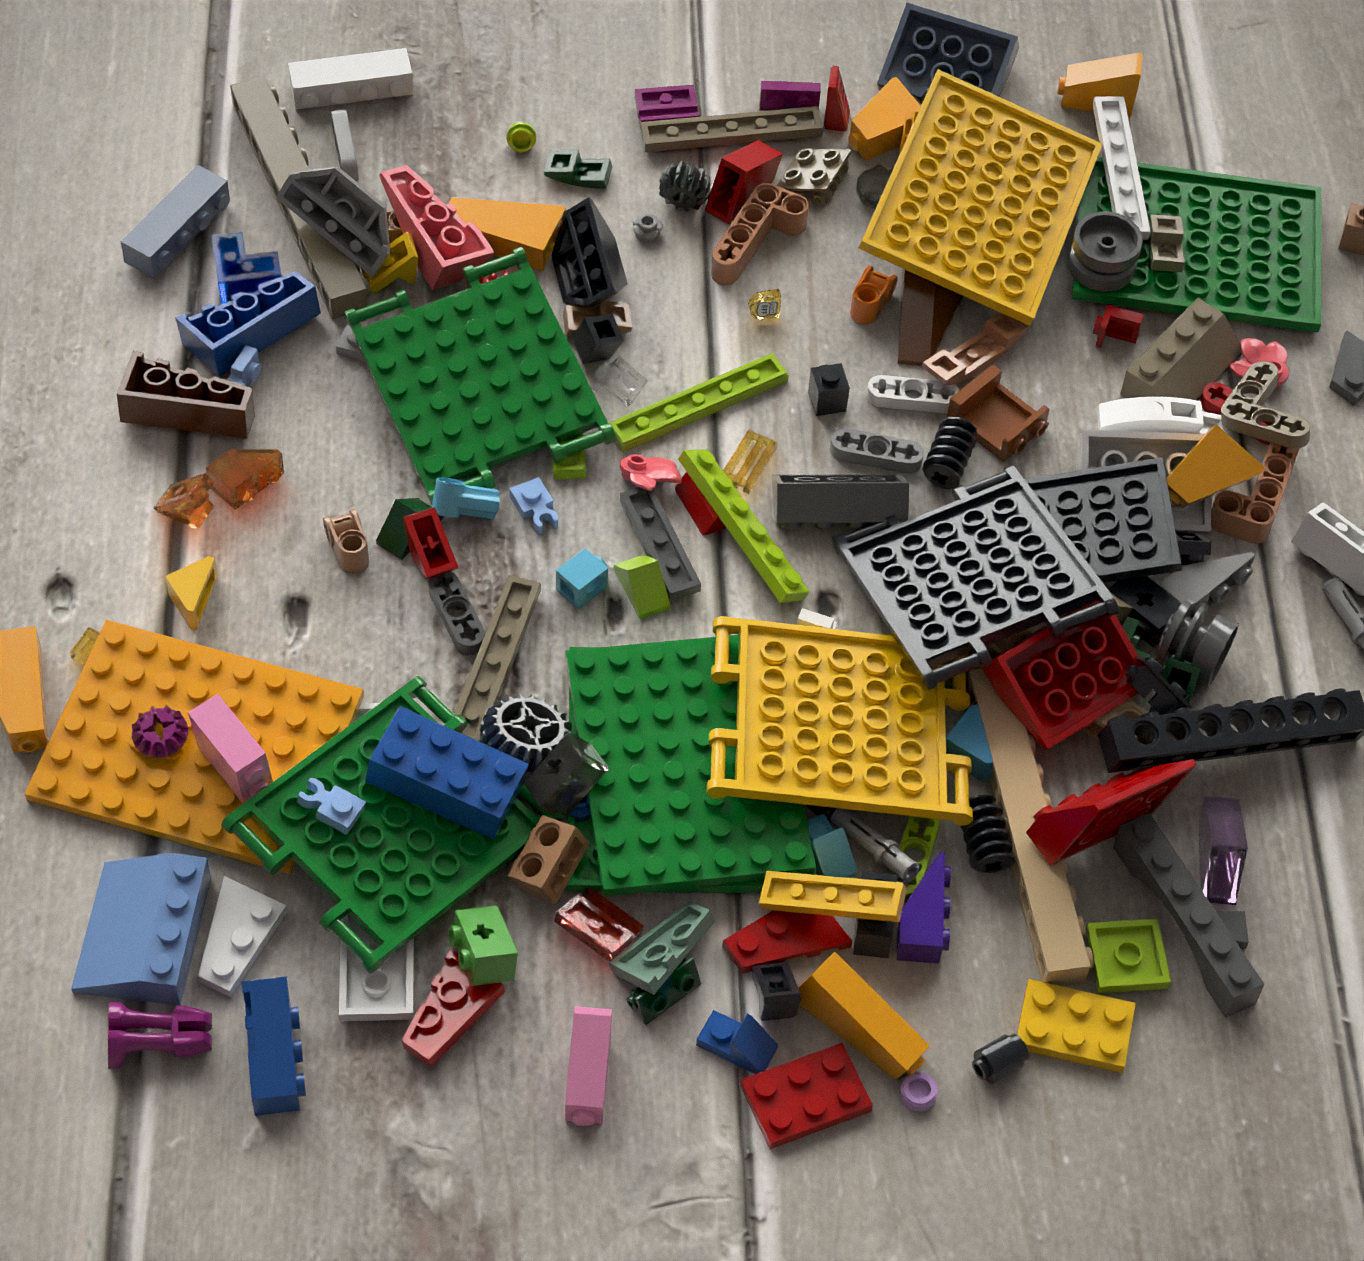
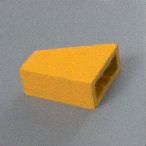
(1101, 78)
(881, 121)
(1209, 468)

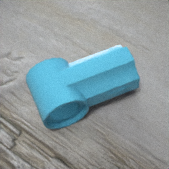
(455, 498)

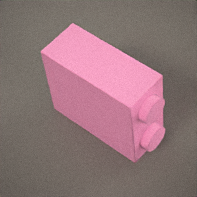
(230, 748)

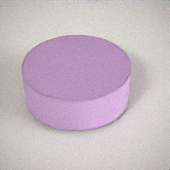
(918, 1091)

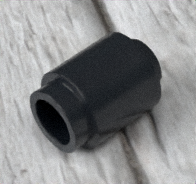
(1000, 1058)

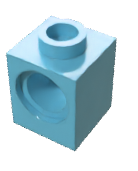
(582, 578)

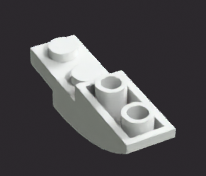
(1156, 415)

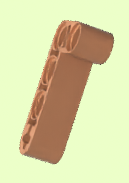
(765, 209)
(1253, 516)

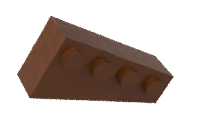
(183, 400)

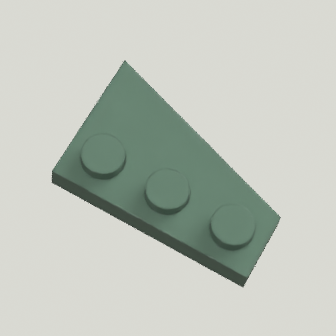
(663, 948)

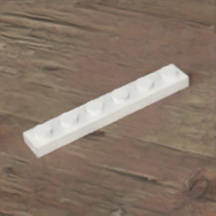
(1120, 161)

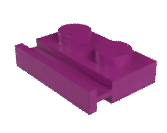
(666, 103)

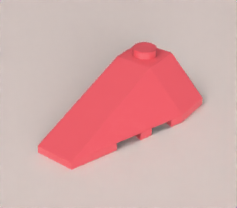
(439, 234)

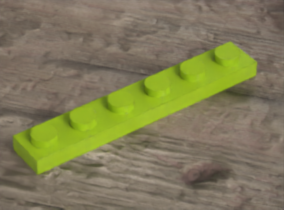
(744, 525)

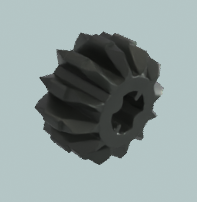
(684, 186)

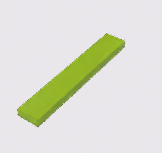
(698, 402)

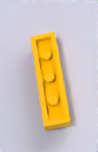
(833, 896)

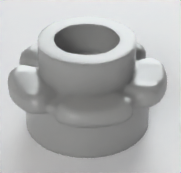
(647, 227)

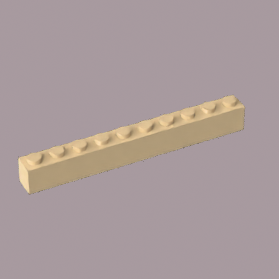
(1042, 888)

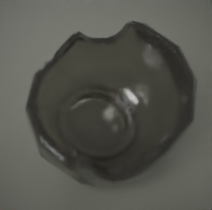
(872, 184)

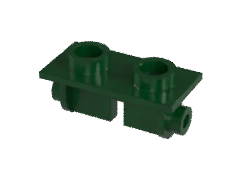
(678, 985)

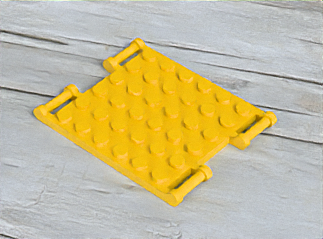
(835, 723)

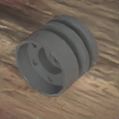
(1196, 642)

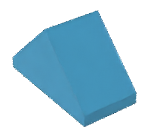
(970, 740)

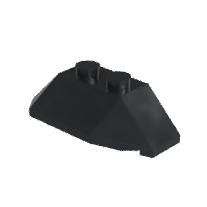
(587, 257)

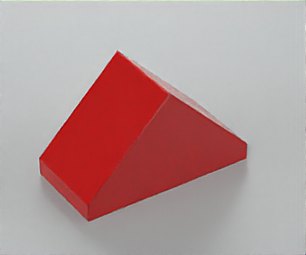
(429, 543)

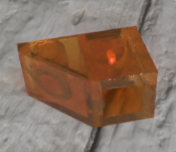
(244, 473)

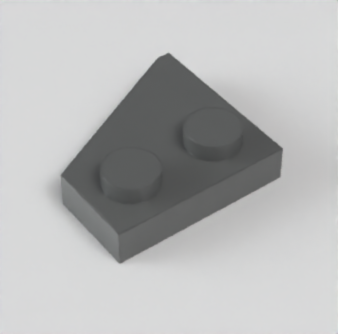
(1349, 369)

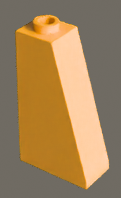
(514, 225)
(22, 690)
(862, 1017)

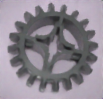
(524, 728)

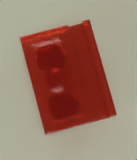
(598, 923)

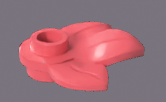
(1257, 351)
(647, 471)

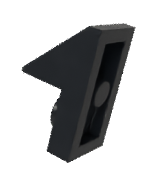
(1192, 547)
(776, 990)

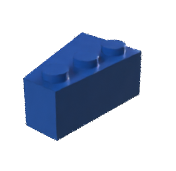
(272, 1046)

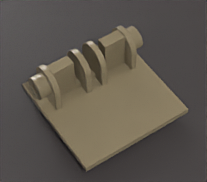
(816, 172)

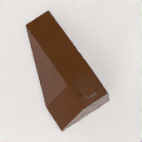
(923, 317)

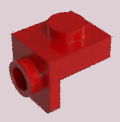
(1118, 324)

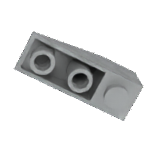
(1209, 580)

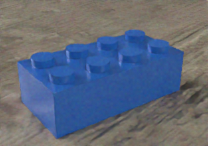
(446, 772)

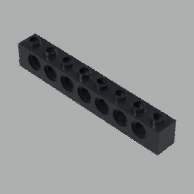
(1126, 753)

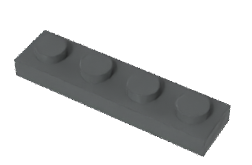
(660, 541)

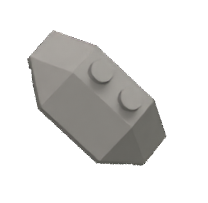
(340, 213)

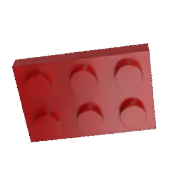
(806, 1095)

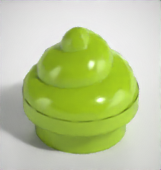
(521, 136)

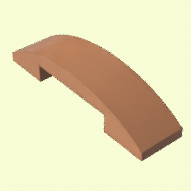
(976, 353)

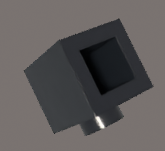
(597, 338)
(828, 389)

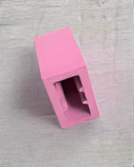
(588, 1065)

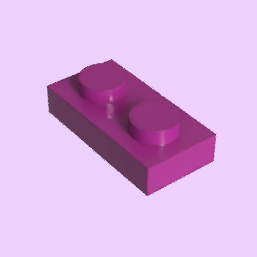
(788, 95)

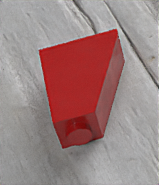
(739, 176)

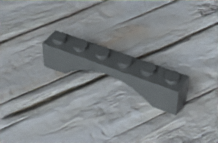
(1221, 961)

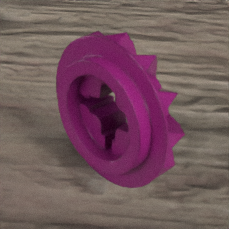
(174, 733)

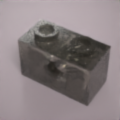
(566, 775)

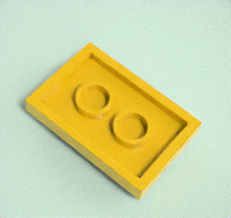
(1076, 1025)

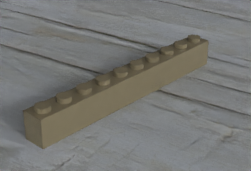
(280, 156)

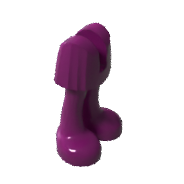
(186, 1038)

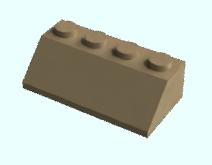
(1185, 357)

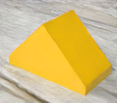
(192, 588)

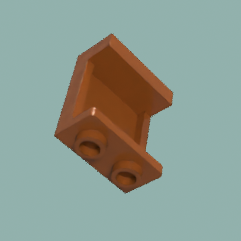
(1000, 417)

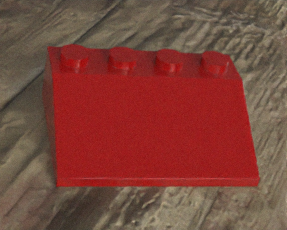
(1065, 680)
(1100, 810)

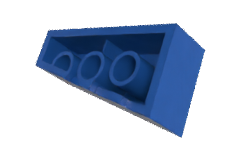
(249, 319)

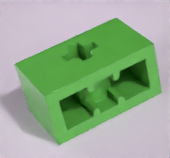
(483, 945)

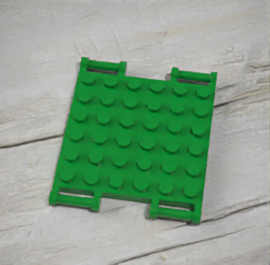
(479, 376)
(398, 860)

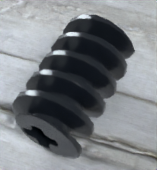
(950, 452)
(987, 837)

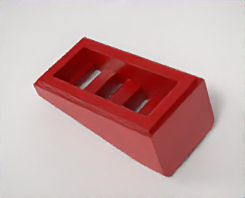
(837, 105)

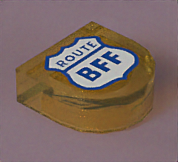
(765, 304)

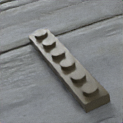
(731, 129)
(497, 652)

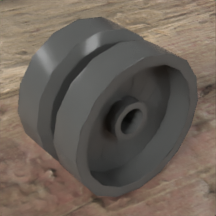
(1105, 251)

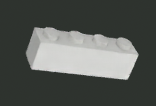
(350, 78)
(1333, 544)

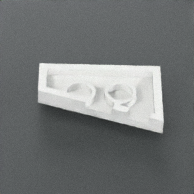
(237, 935)

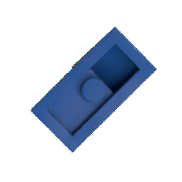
(739, 1043)

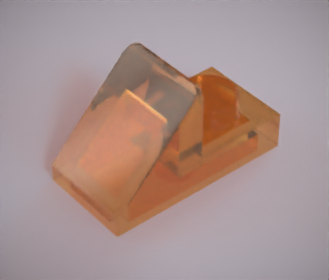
(187, 500)

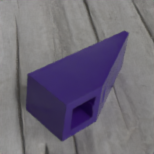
(921, 923)

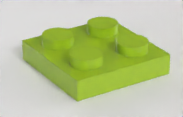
(1128, 955)

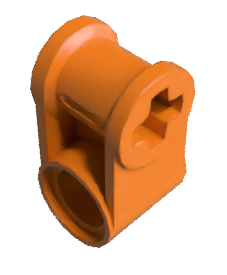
(871, 295)

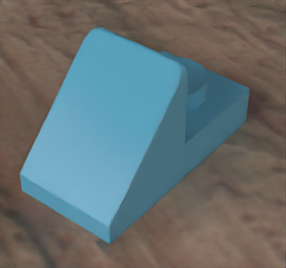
(830, 849)

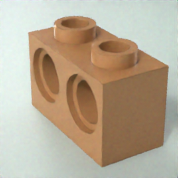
(548, 859)

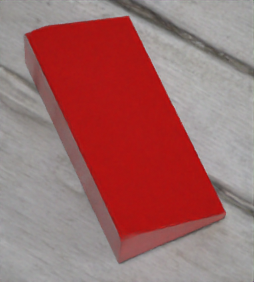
(698, 507)

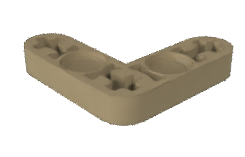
(1244, 413)

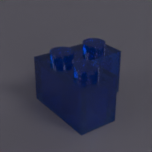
(239, 271)

